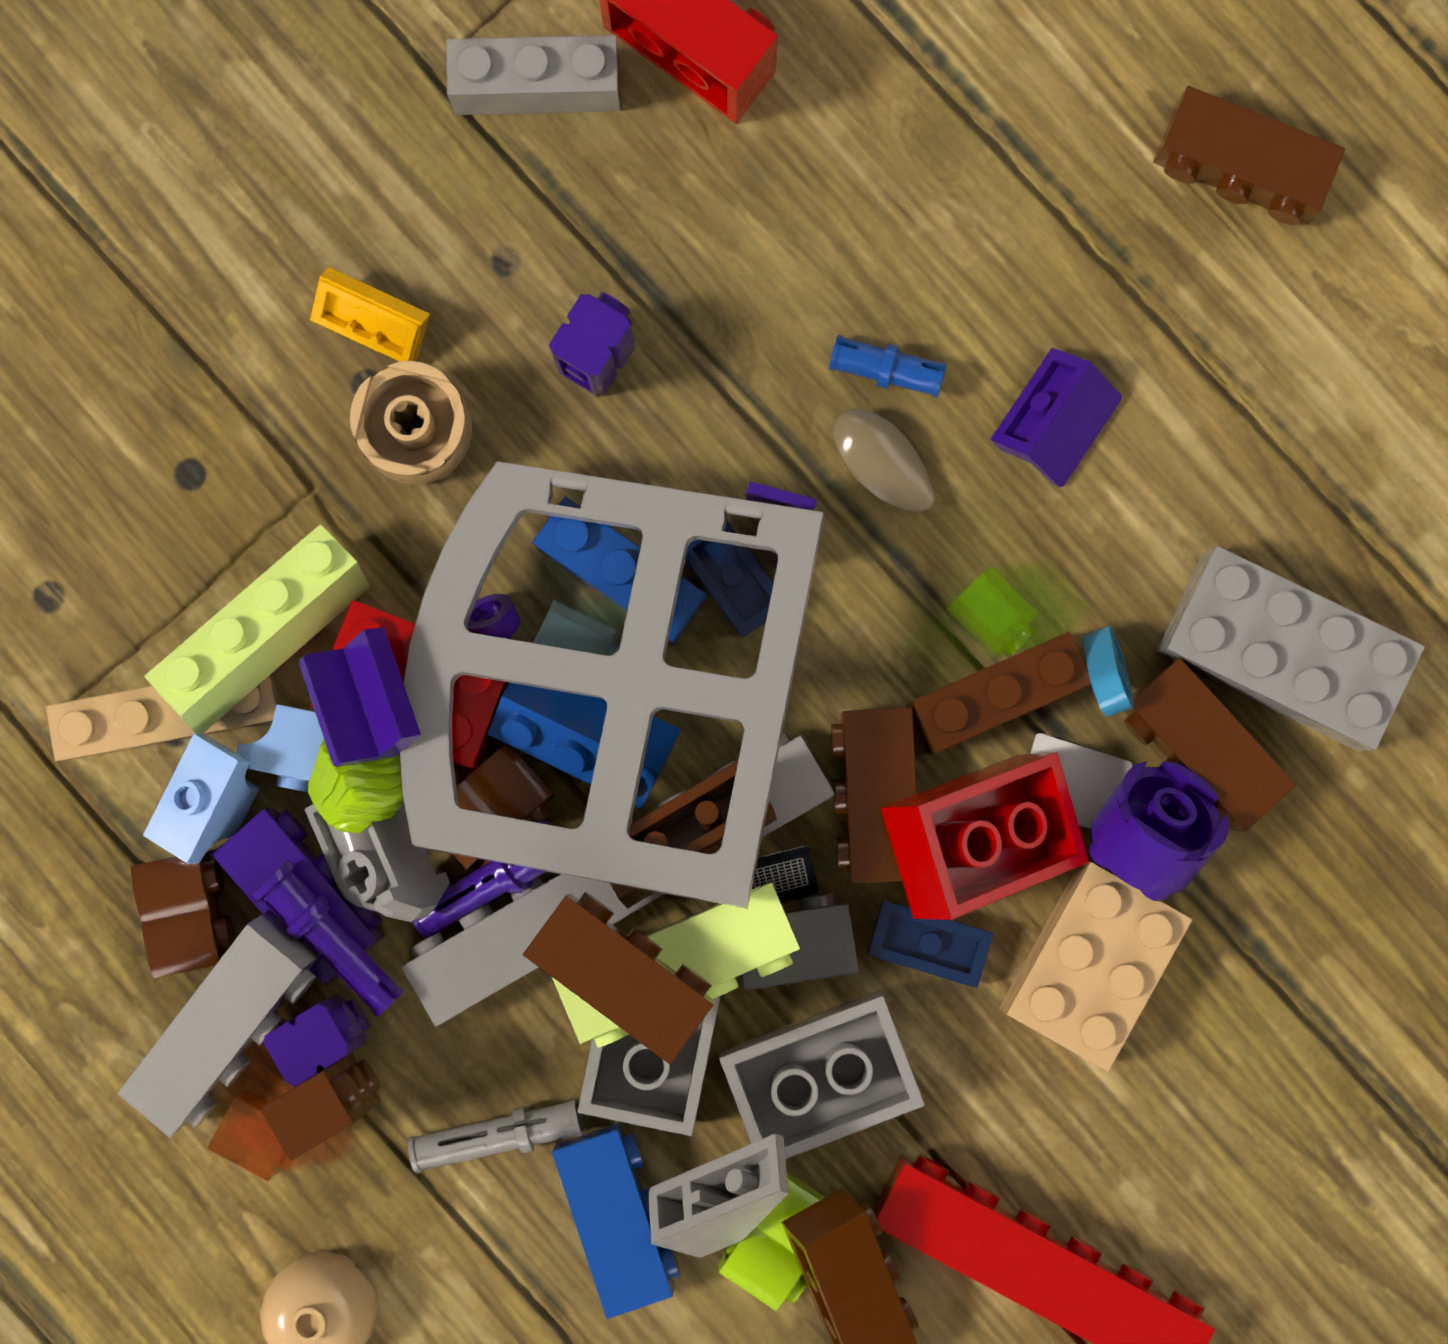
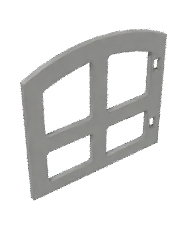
(630, 681)

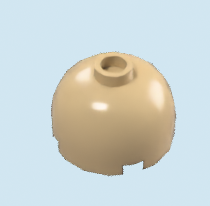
(319, 1302)

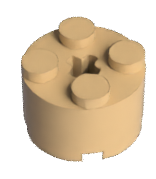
(396, 396)

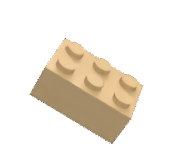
(1095, 965)

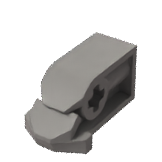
(381, 867)

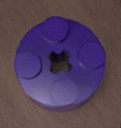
(1158, 829)

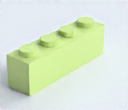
(258, 630)
(713, 944)

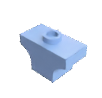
(287, 748)
(202, 801)

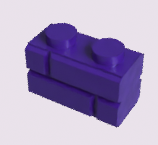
(593, 342)
(317, 1038)

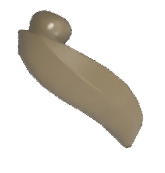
(882, 459)

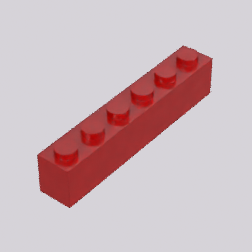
(1029, 1264)

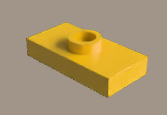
(369, 316)

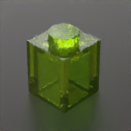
(994, 614)

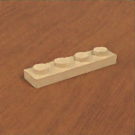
(140, 720)

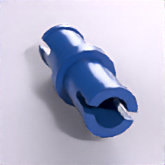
(887, 366)

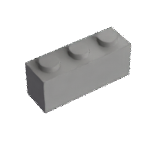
(533, 75)

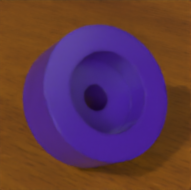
(494, 616)

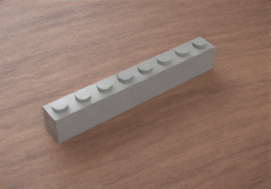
(490, 949)

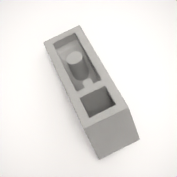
(719, 1199)

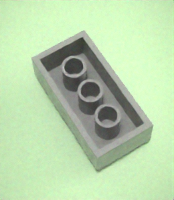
(1290, 649)

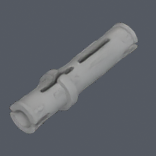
(495, 1136)

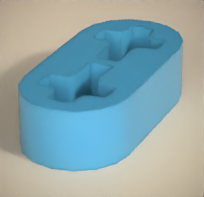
(1108, 671)

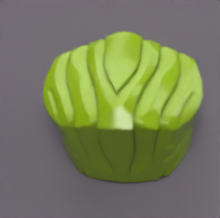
(355, 793)

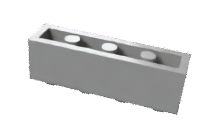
(219, 1025)

